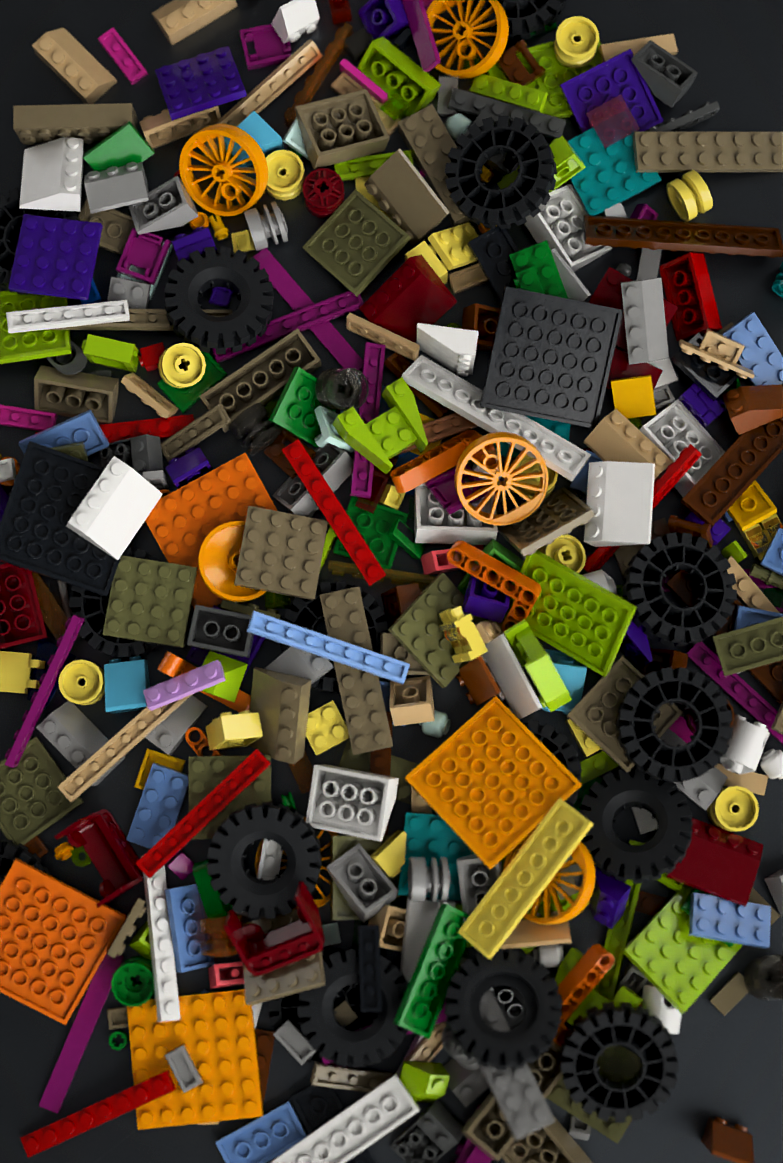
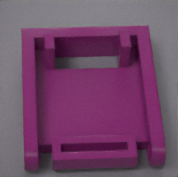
(268, 47)
(145, 253)
(444, 490)

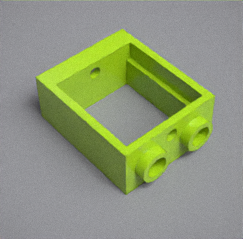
(111, 353)

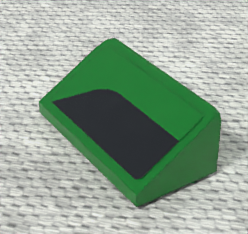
(405, 539)

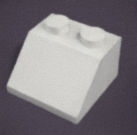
(295, 19)

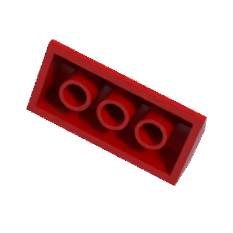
(690, 289)

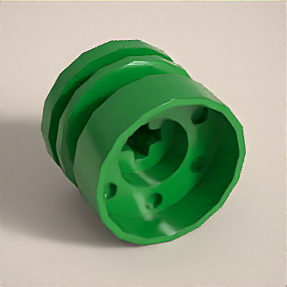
(126, 988)

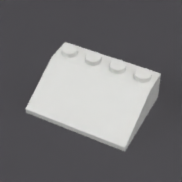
(53, 175)
(562, 226)
(449, 346)
(677, 429)
(621, 503)
(114, 508)
(436, 526)
(510, 678)
(351, 801)

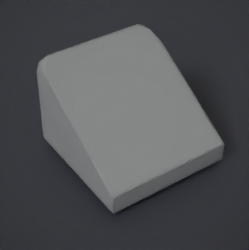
(615, 211)
(578, 1129)

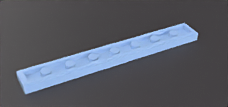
(328, 647)

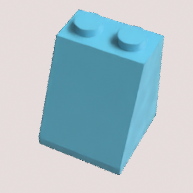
(262, 133)
(572, 675)
(125, 685)

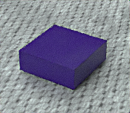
(221, 297)

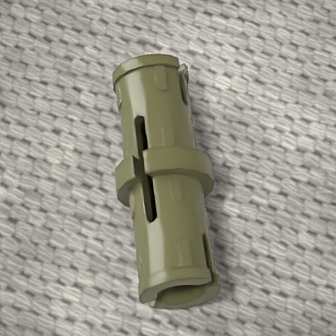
(768, 576)

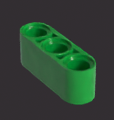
(212, 903)

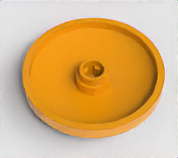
(219, 562)

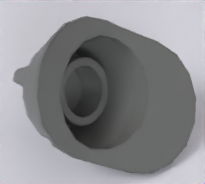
(69, 363)

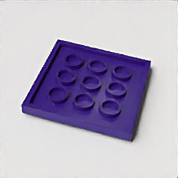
(606, 82)
(200, 83)
(55, 257)

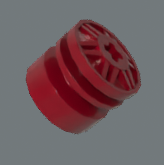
(323, 204)

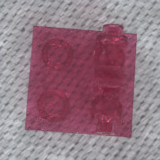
(612, 121)

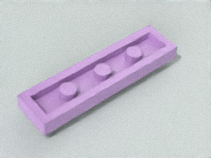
(184, 685)

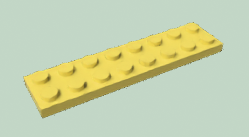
(525, 878)

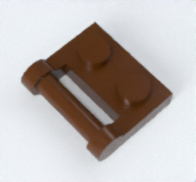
(513, 67)
(275, 454)
(683, 526)

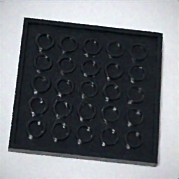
(551, 357)
(36, 518)

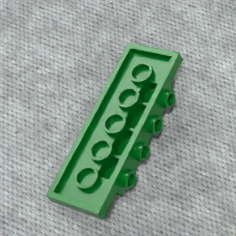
(537, 270)
(433, 972)

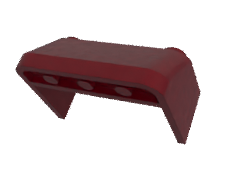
(108, 852)
(282, 946)

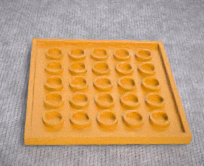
(492, 782)
(222, 1046)

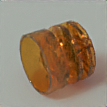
(219, 940)

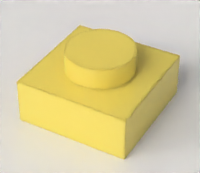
(242, 241)
(391, 497)

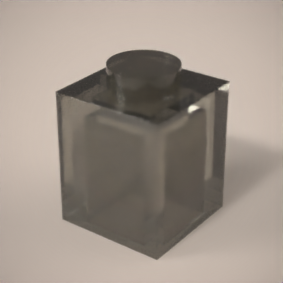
(357, 44)

